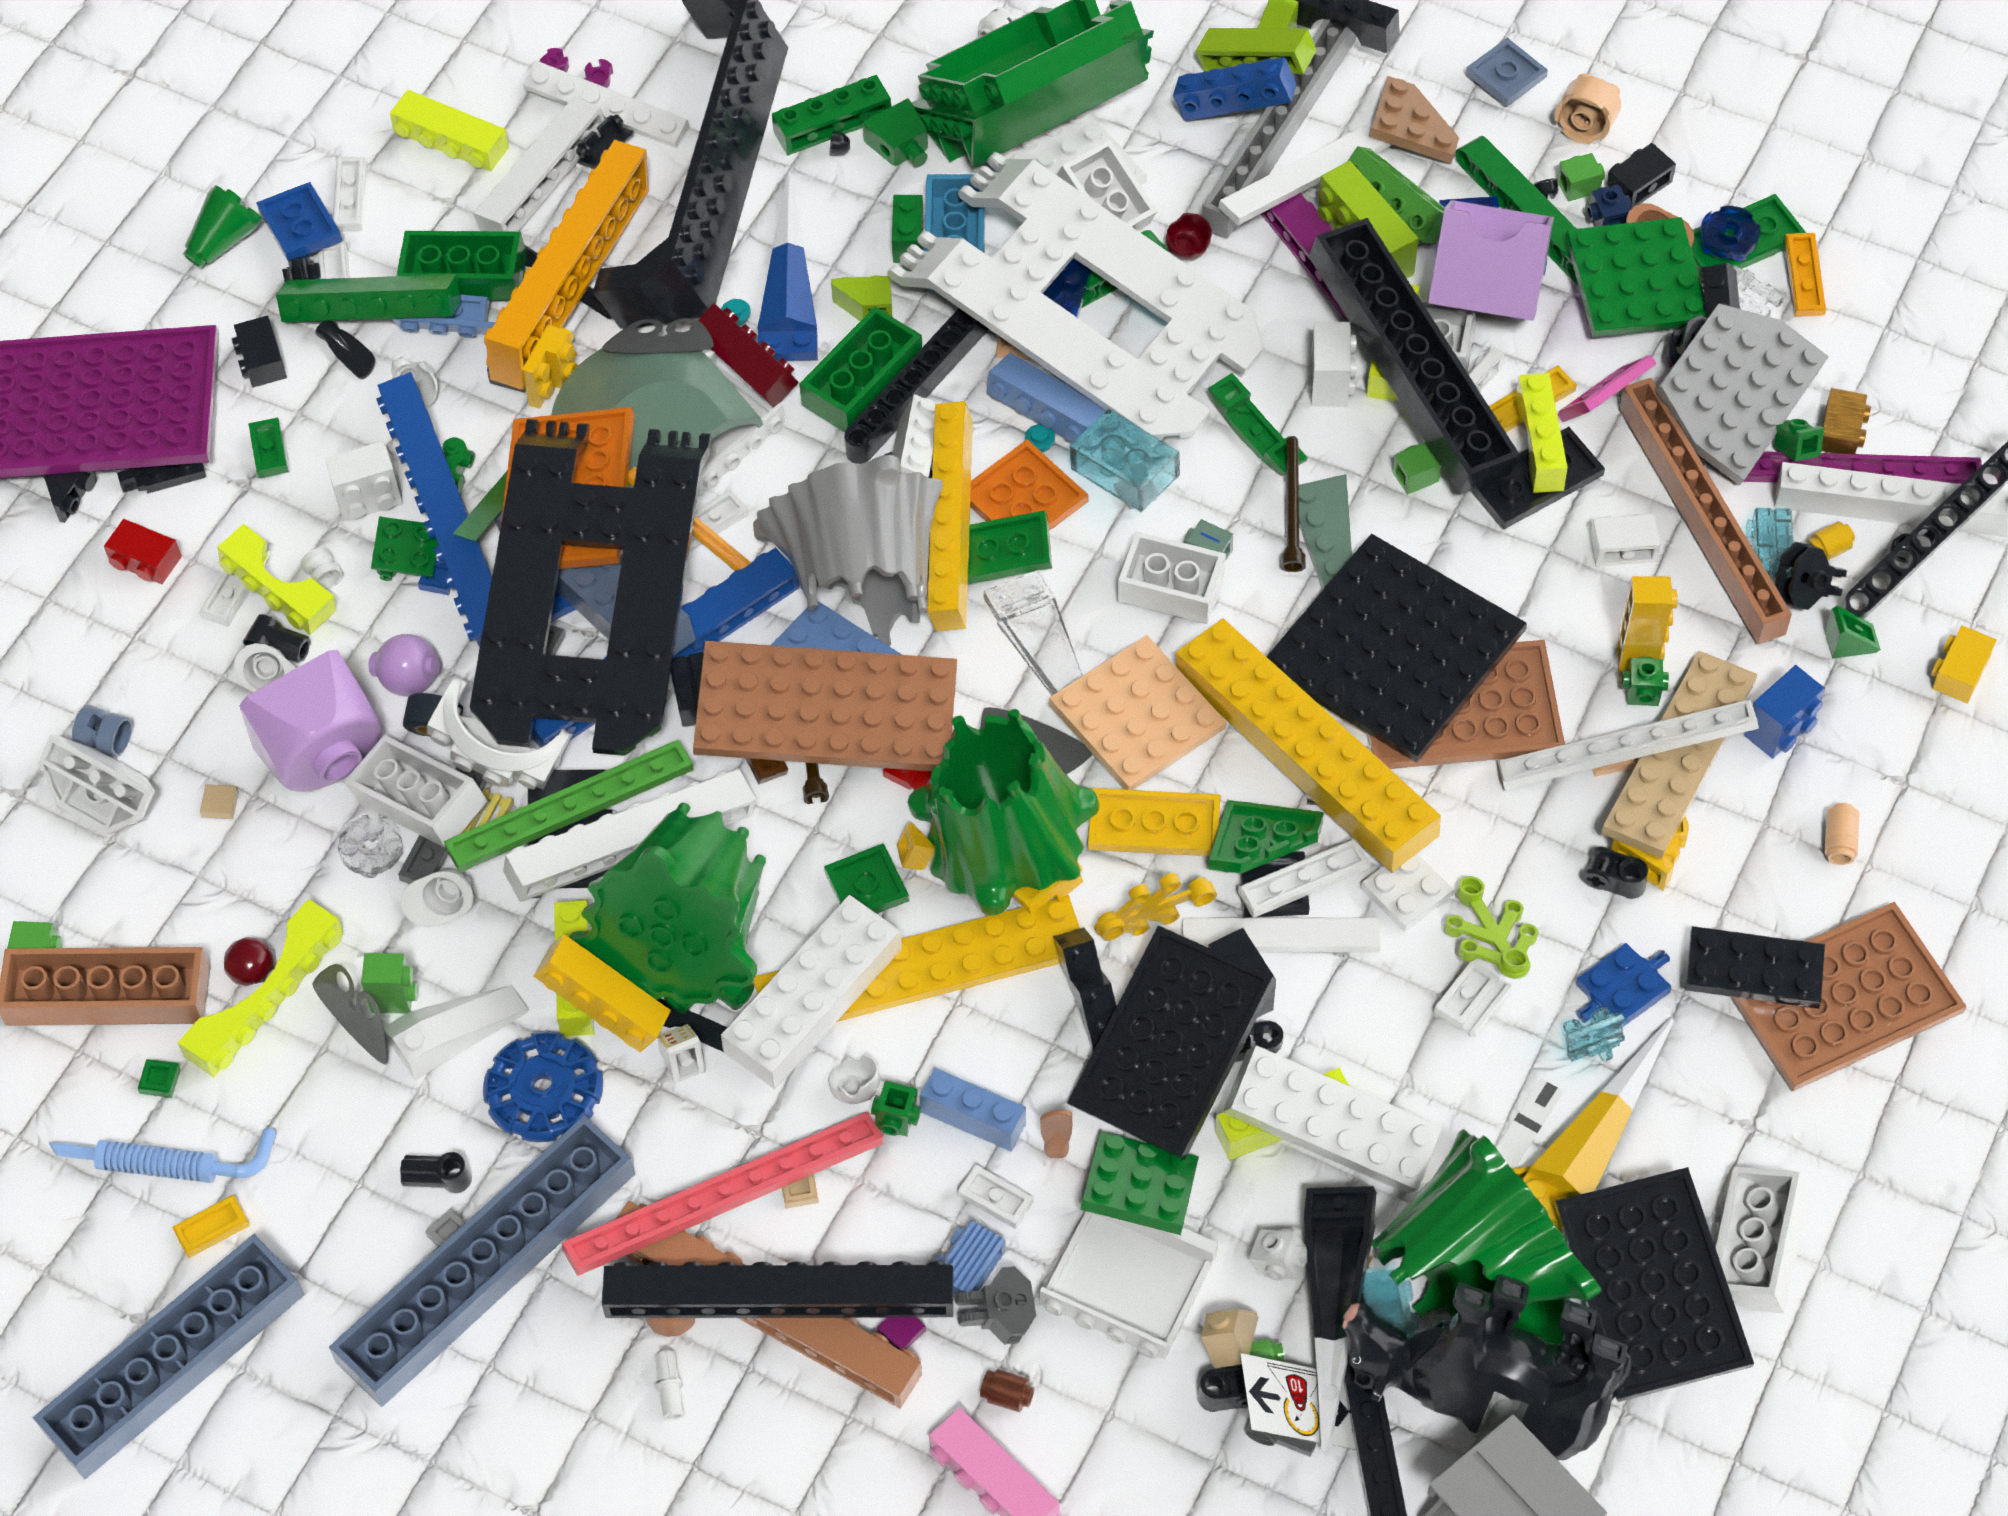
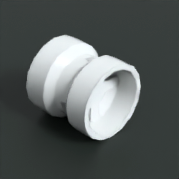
(320, 567)

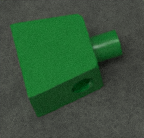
(897, 134)

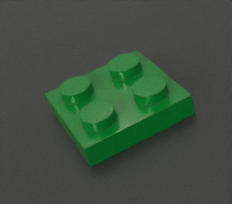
(868, 878)

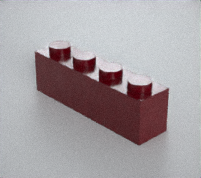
(746, 357)

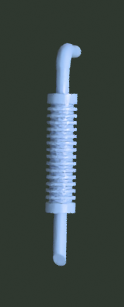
(166, 1161)

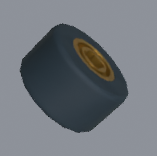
(419, 712)

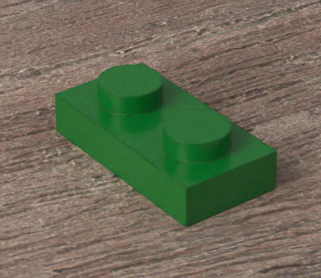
(268, 447)

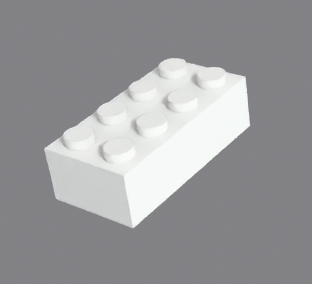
(415, 791)

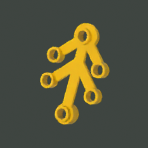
(1154, 907)

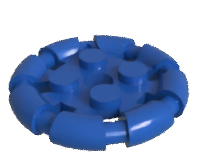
(544, 1104)

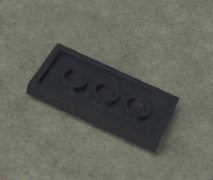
(1512, 496)
(1755, 967)

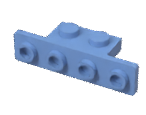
(467, 320)

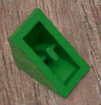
(1850, 634)

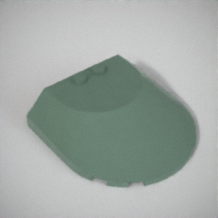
(664, 391)

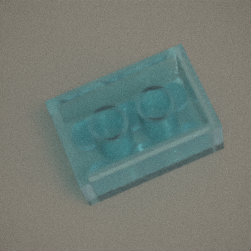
(1125, 460)

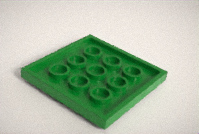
(1636, 276)

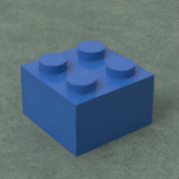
(1786, 712)

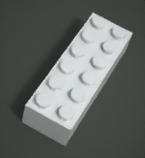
(811, 992)
(1332, 1119)

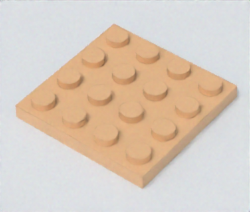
(1137, 713)

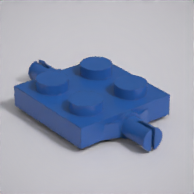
(1624, 984)

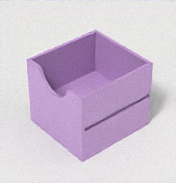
(1490, 260)

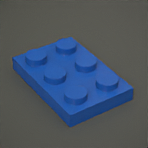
(299, 221)

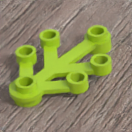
(1511, 961)

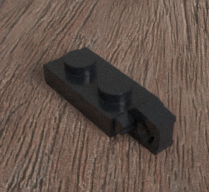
(159, 477)

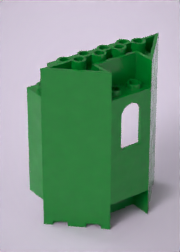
(1031, 77)

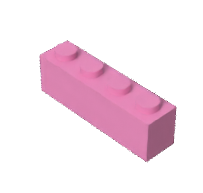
(989, 1469)

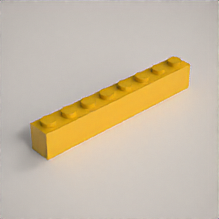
(951, 517)

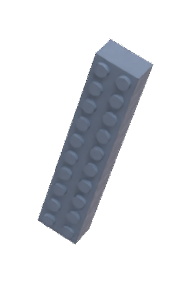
(482, 1261)

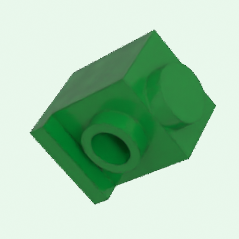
(1799, 439)

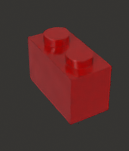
(142, 552)

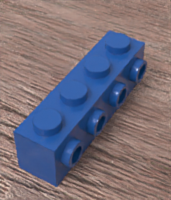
(1235, 89)

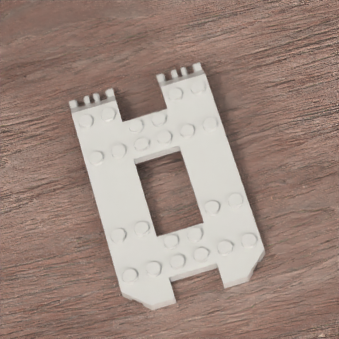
(1066, 225)

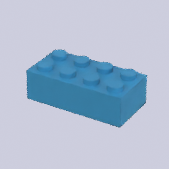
(951, 216)

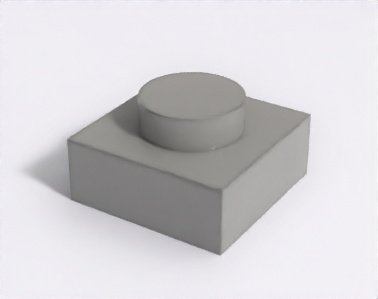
(444, 1227)

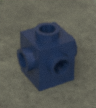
(1608, 206)

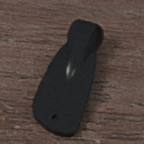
(347, 349)

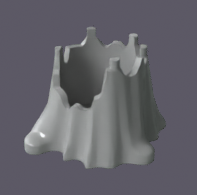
(858, 532)

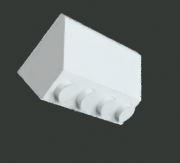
(1761, 1235)

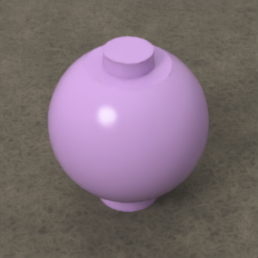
(405, 665)

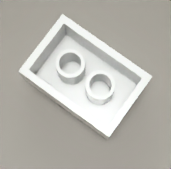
(1110, 183)
(1171, 577)

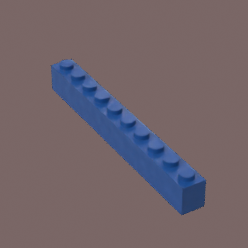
(437, 498)
(713, 618)

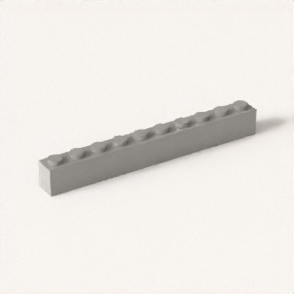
(1279, 123)

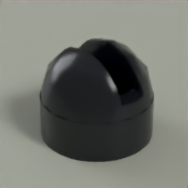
(839, 144)
(1548, 186)

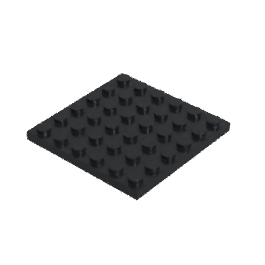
(1395, 646)

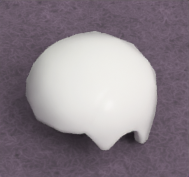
(855, 1080)

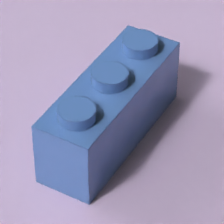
(973, 1109)

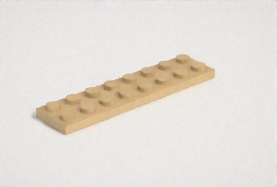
(1669, 780)

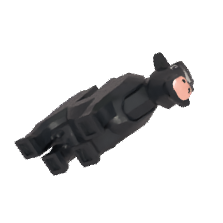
(1480, 1352)

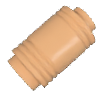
(1842, 834)

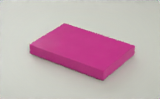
(1606, 388)

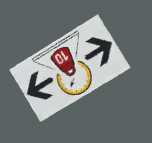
(1286, 1401)

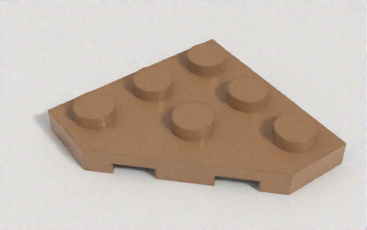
(1411, 122)

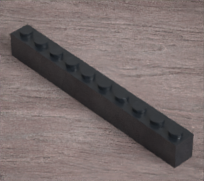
(778, 1290)

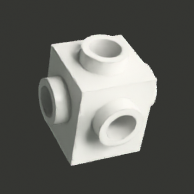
(1279, 1254)

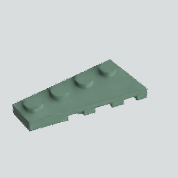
(1326, 525)

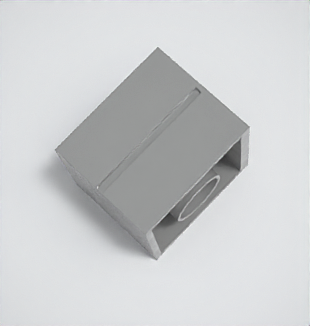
(1510, 1477)

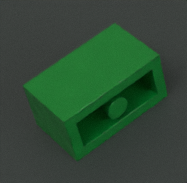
(906, 223)

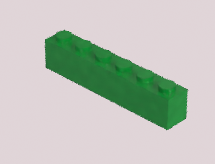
(368, 298)

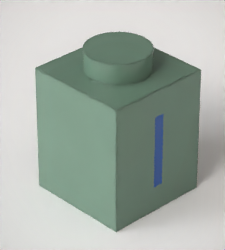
(1210, 537)

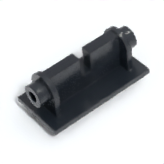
(592, 146)

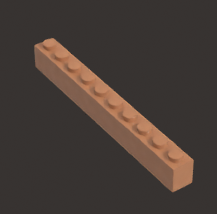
(1705, 512)
(831, 1342)

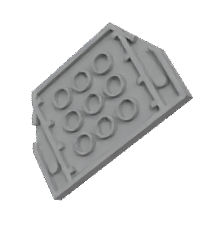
(1738, 385)

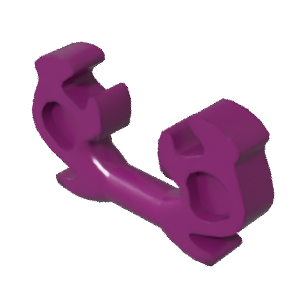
(598, 75)

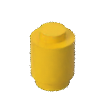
(1833, 539)

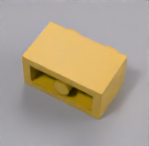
(1963, 664)

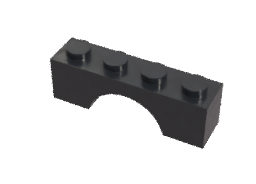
(1371, 22)

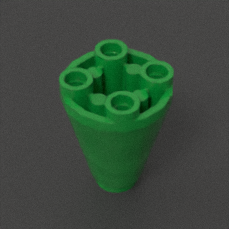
(219, 226)

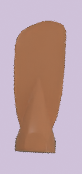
(1056, 1132)

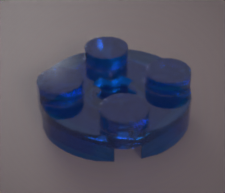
(1725, 246)

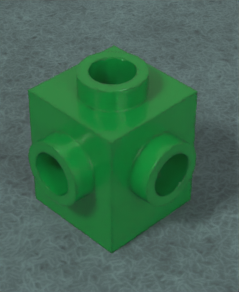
(1645, 681)
(896, 1109)

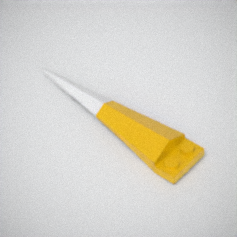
(1583, 1150)

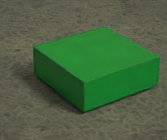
(159, 1078)

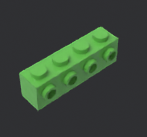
(1407, 199)

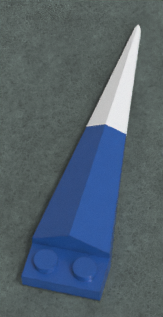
(787, 306)

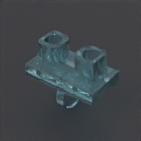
(1595, 1038)

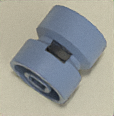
(102, 730)

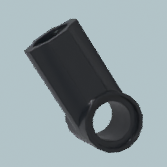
(270, 632)
(433, 1172)

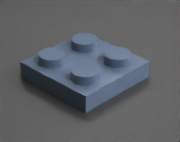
(1507, 72)

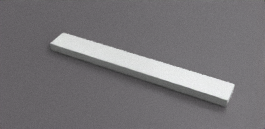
(1295, 177)
(1628, 744)

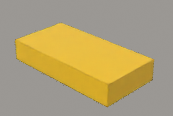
(210, 1226)

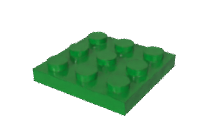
(1139, 1183)

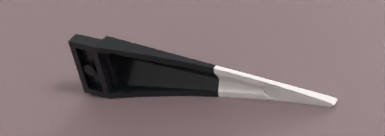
(1338, 1252)

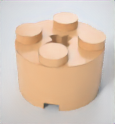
(1588, 109)

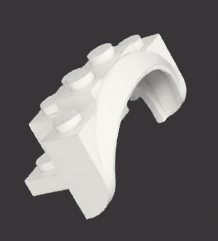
(478, 751)

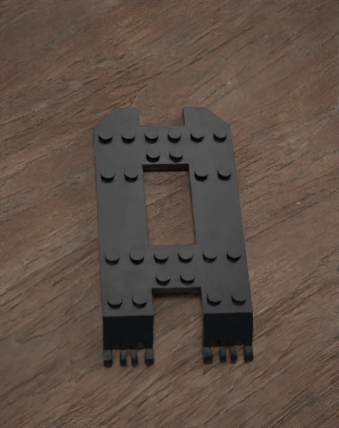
(540, 516)

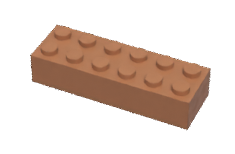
(103, 986)

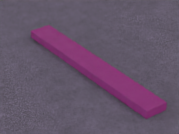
(1931, 468)

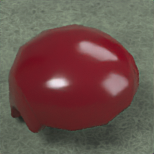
(1188, 236)
(249, 961)

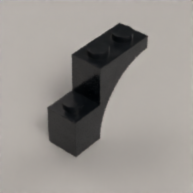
(1089, 984)

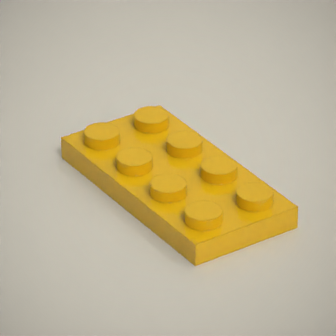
(1154, 822)

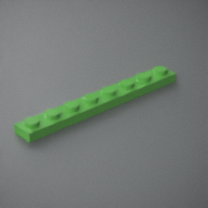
(568, 806)

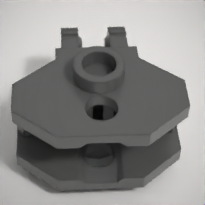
(1003, 1306)

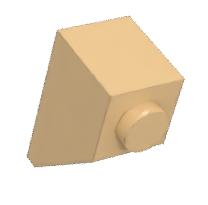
(1228, 1335)

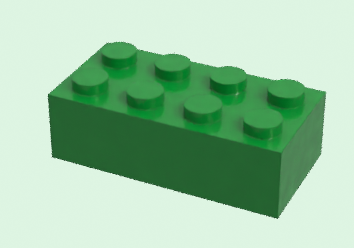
(484, 261)
(859, 368)

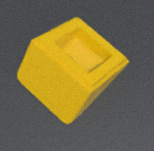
(914, 848)

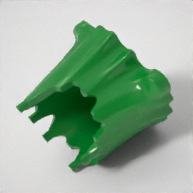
(1001, 813)
(678, 910)
(1476, 1225)

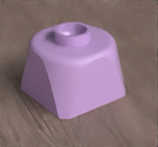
(311, 724)

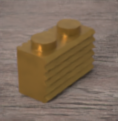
(1844, 421)

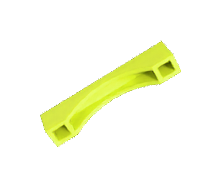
(219, 1036)

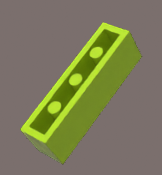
(1237, 46)

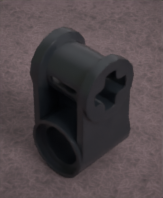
(1614, 873)
(1232, 1385)

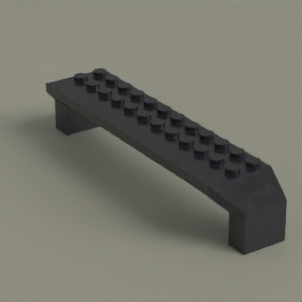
(688, 267)

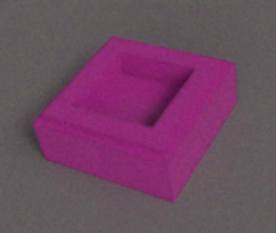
(901, 1331)

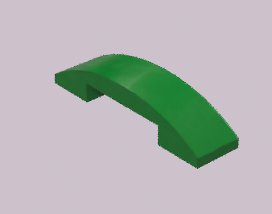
(1250, 424)

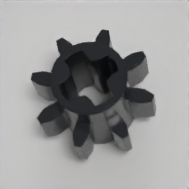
(301, 268)

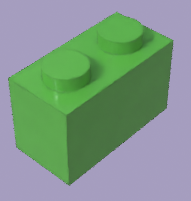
(389, 982)

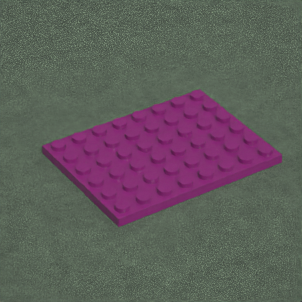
(106, 400)

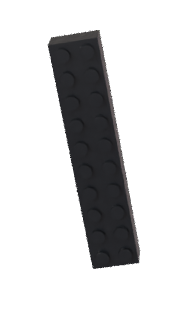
(1414, 356)

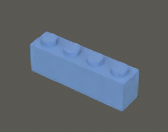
(1042, 397)

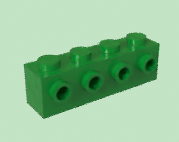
(835, 111)

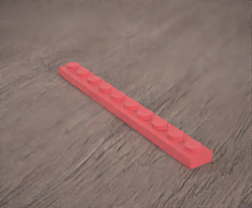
(721, 1193)

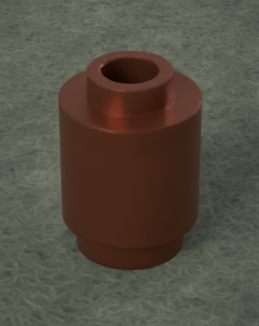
(1007, 1390)

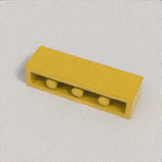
(1646, 619)
(602, 993)

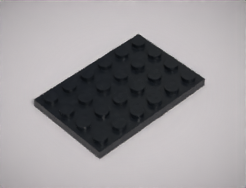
(1171, 1042)
(1656, 1281)

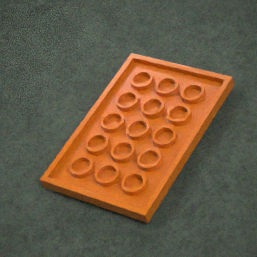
(602, 463)

